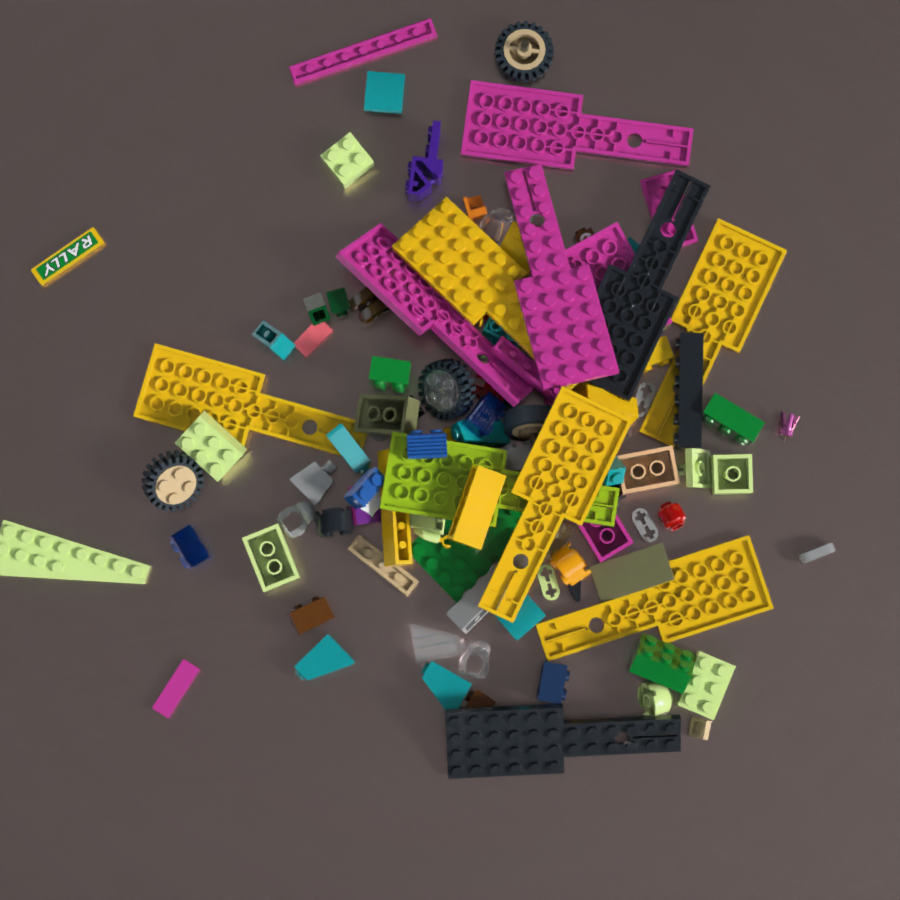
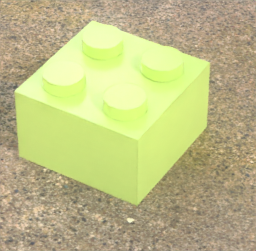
(347, 160)
(731, 474)

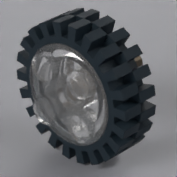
(446, 389)

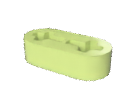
(553, 581)

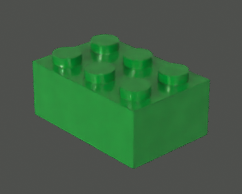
(390, 374)
(731, 420)
(662, 663)

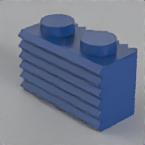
(426, 445)
(365, 488)

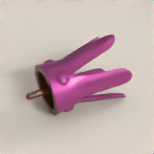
(787, 430)

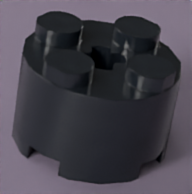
(334, 521)

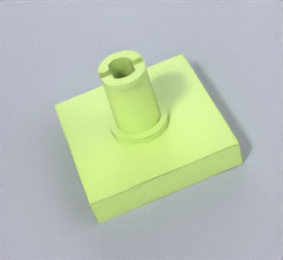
(696, 468)

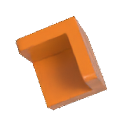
(474, 207)

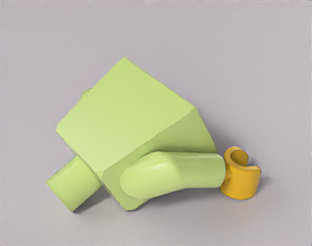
(429, 528)

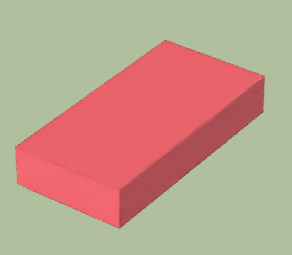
(312, 338)

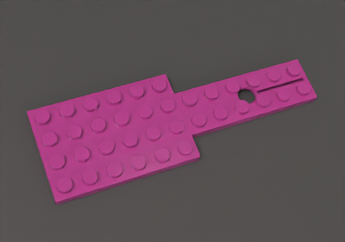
(549, 129)
(557, 301)
(423, 308)

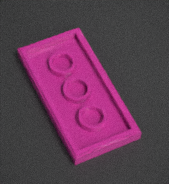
(653, 191)

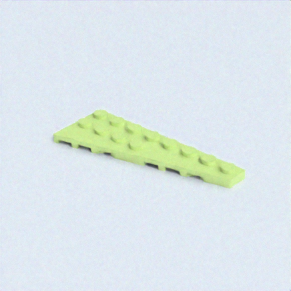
(43, 555)

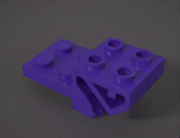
(425, 167)

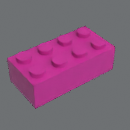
(605, 540)

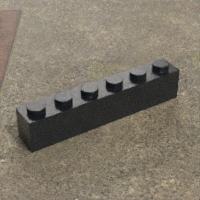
(689, 390)

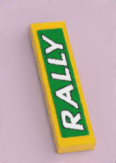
(67, 256)

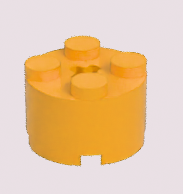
(570, 564)

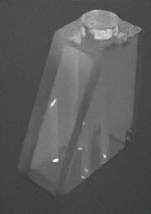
(435, 644)

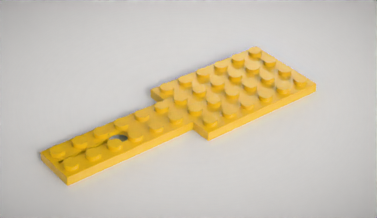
(466, 269)
(720, 303)
(185, 385)
(559, 483)
(707, 592)

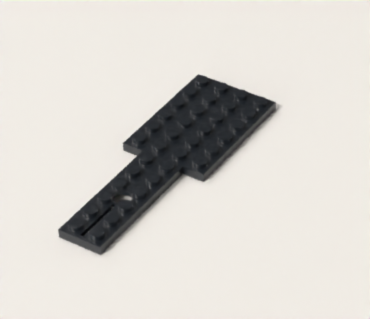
(634, 300)
(537, 739)

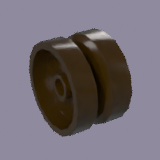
(370, 306)

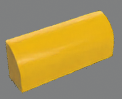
(476, 507)

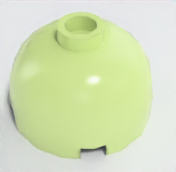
(654, 698)

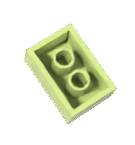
(211, 446)
(271, 557)
(706, 685)

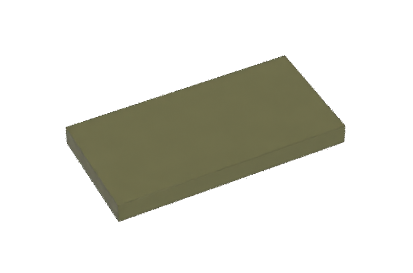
(632, 572)

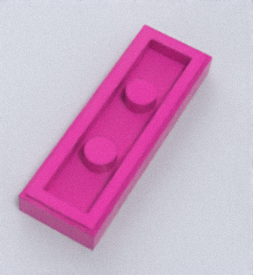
(175, 688)

